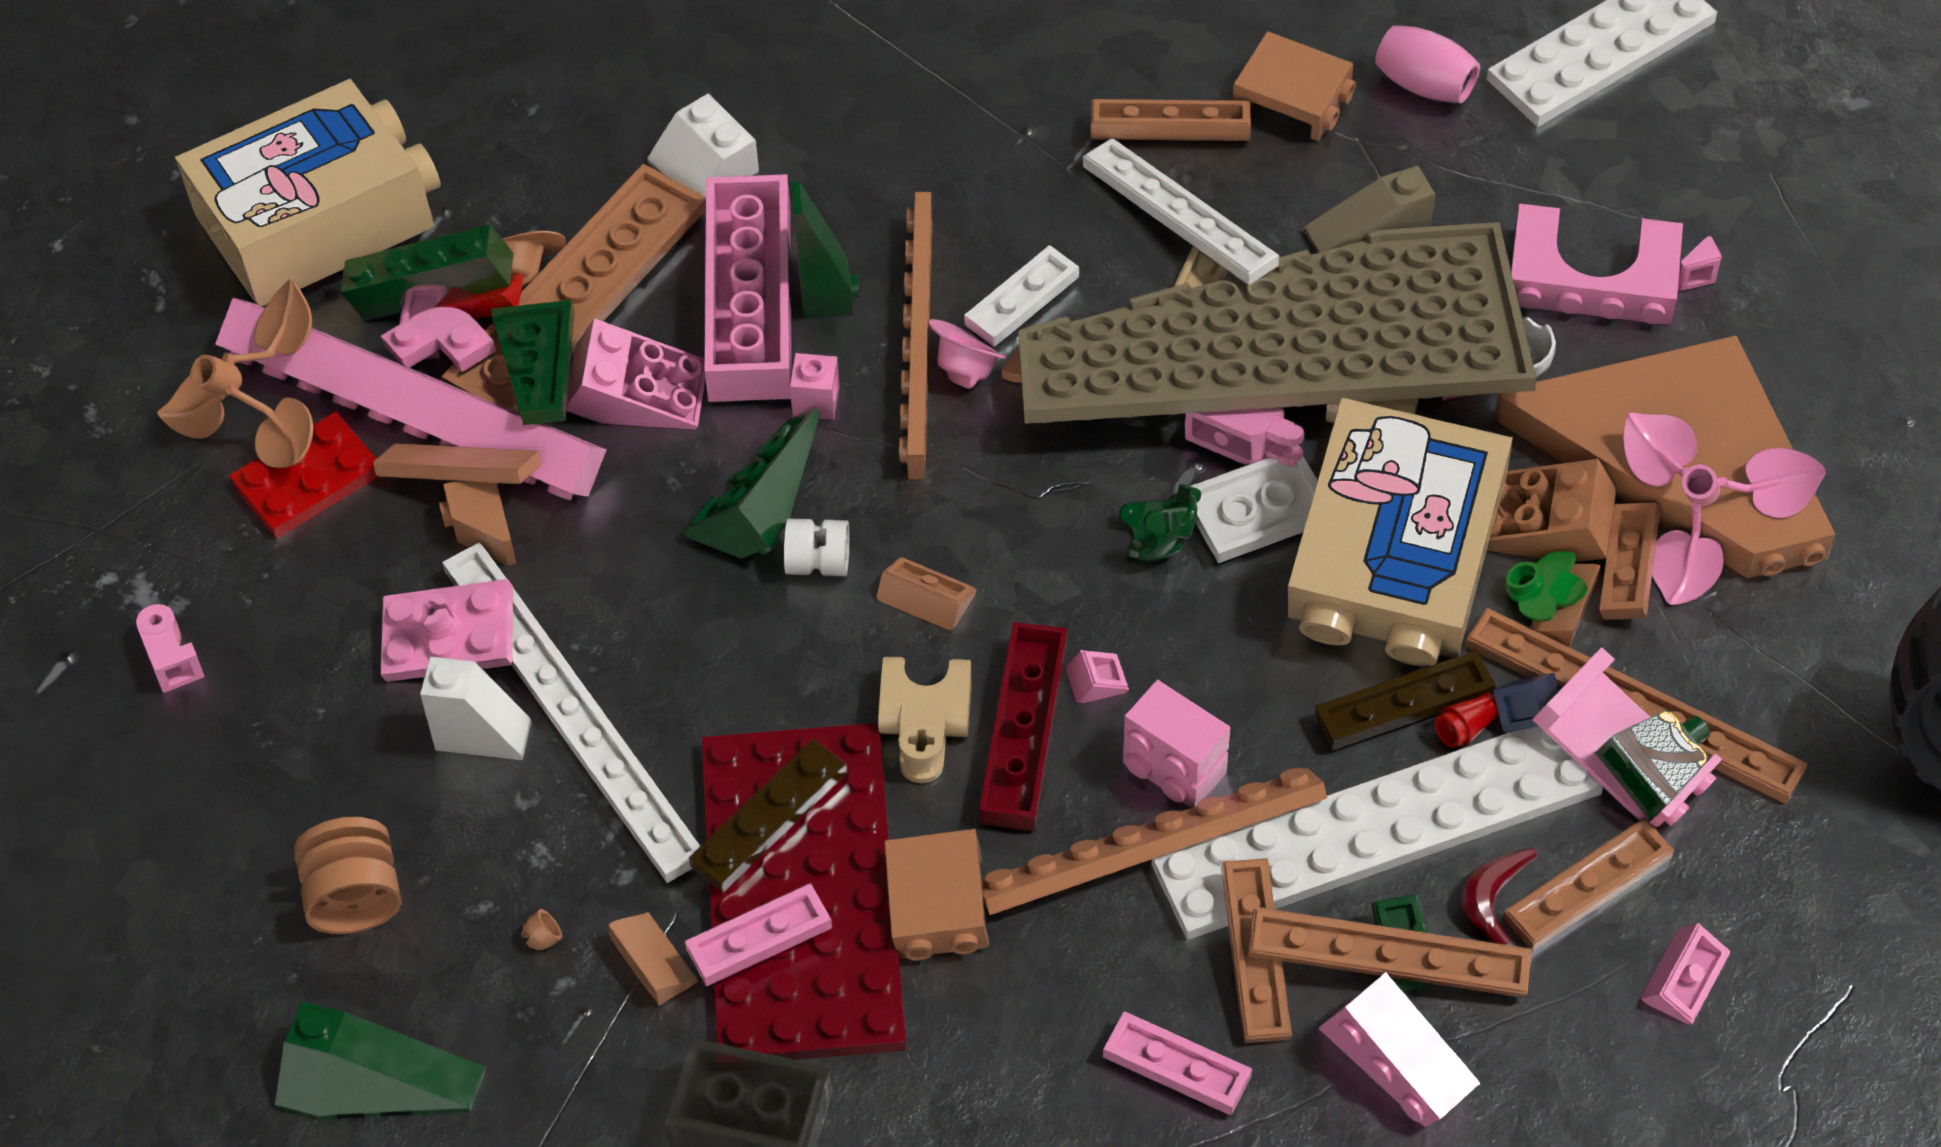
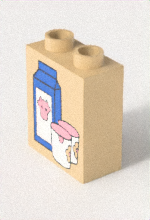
(309, 189)
(1397, 532)

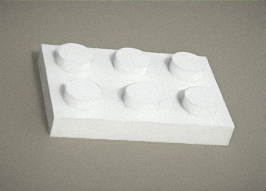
(1254, 506)

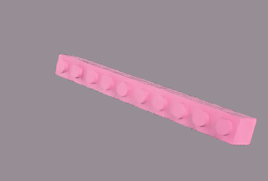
(418, 401)

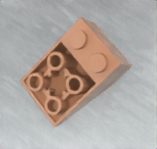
(1555, 511)

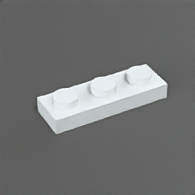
(1021, 296)

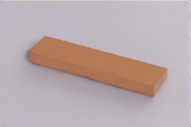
(457, 463)
(1588, 884)
(1257, 979)

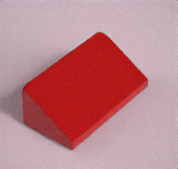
(479, 305)

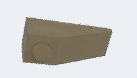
(1388, 203)

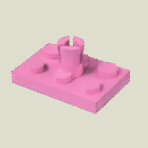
(448, 623)

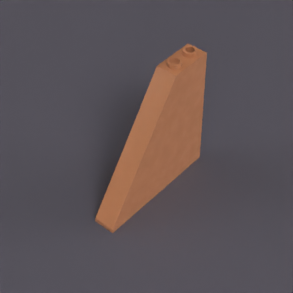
(1732, 421)

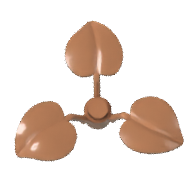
(197, 402)

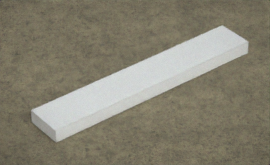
(1181, 211)

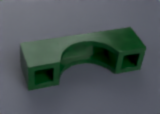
(467, 259)

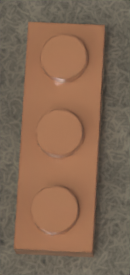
(1629, 561)

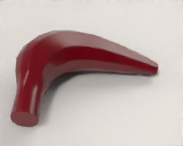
(1484, 885)

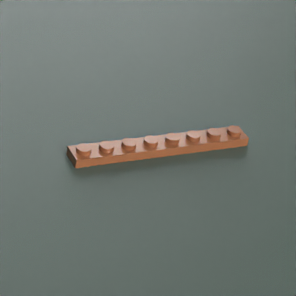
(916, 348)
(1141, 843)

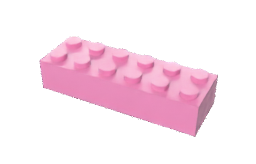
(748, 288)

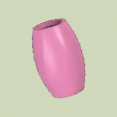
(1427, 64)

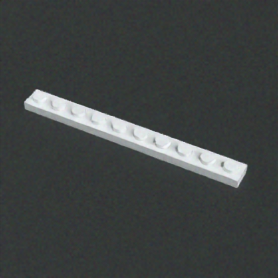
(586, 728)

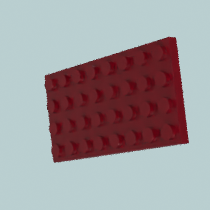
(842, 985)

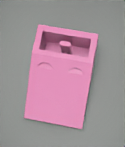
(634, 380)

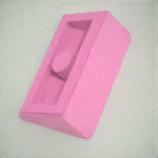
(1686, 973)

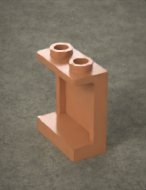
(1296, 82)
(936, 894)

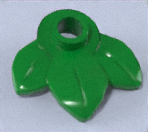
(1545, 585)

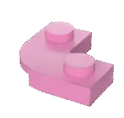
(439, 329)

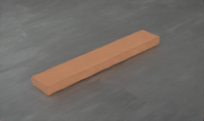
(1389, 951)

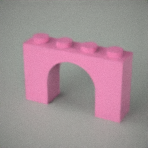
(1640, 293)

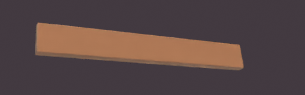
(1536, 654)

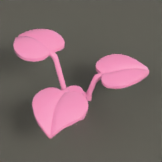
(1660, 447)

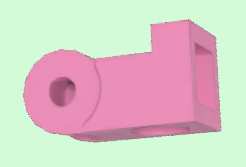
(161, 637)

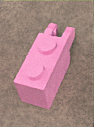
(1247, 434)

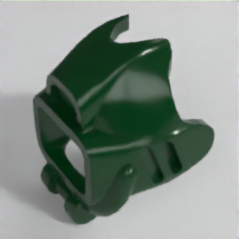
(1161, 524)

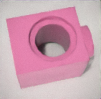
(815, 385)

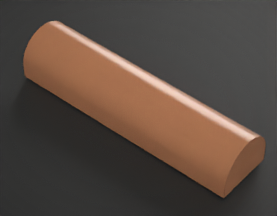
(1170, 120)

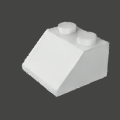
(703, 144)

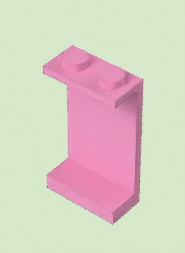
(1593, 711)

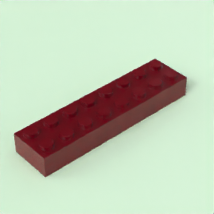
(1023, 726)

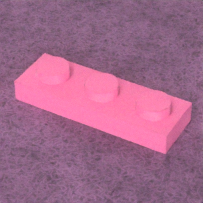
(758, 934)
(1177, 1063)

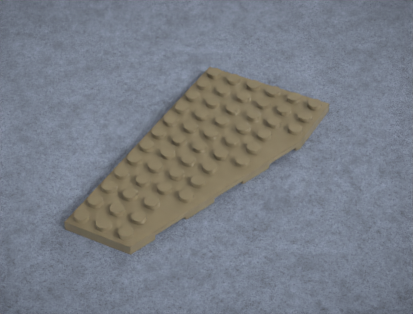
(1356, 322)

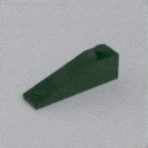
(822, 262)
(761, 496)
(357, 1067)

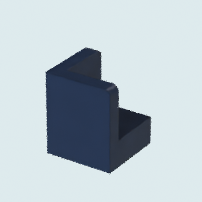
(1523, 700)

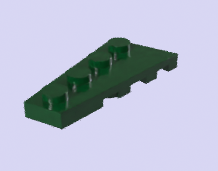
(538, 356)

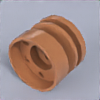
(347, 875)

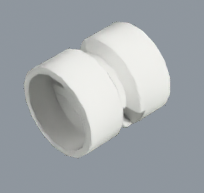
(801, 547)

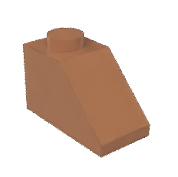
(478, 517)

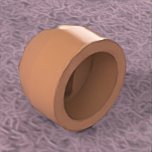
(541, 930)

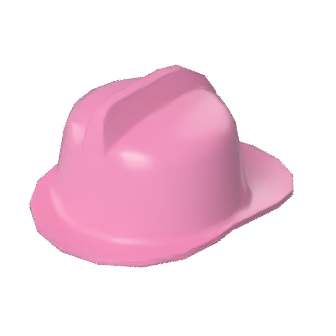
(963, 354)

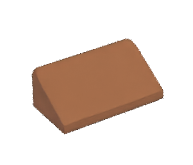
(924, 593)
(1567, 619)
(651, 956)

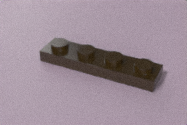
(1403, 699)
(767, 815)

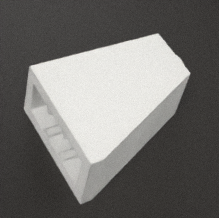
(471, 711)

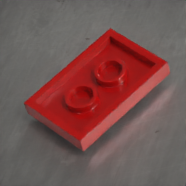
(328, 473)

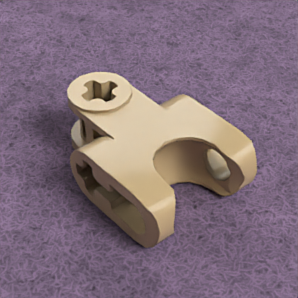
(924, 715)

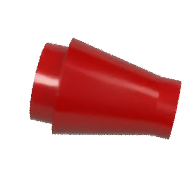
(1465, 720)

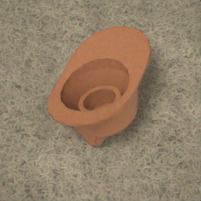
(530, 249)

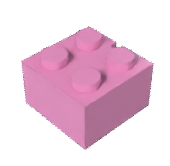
(1175, 744)

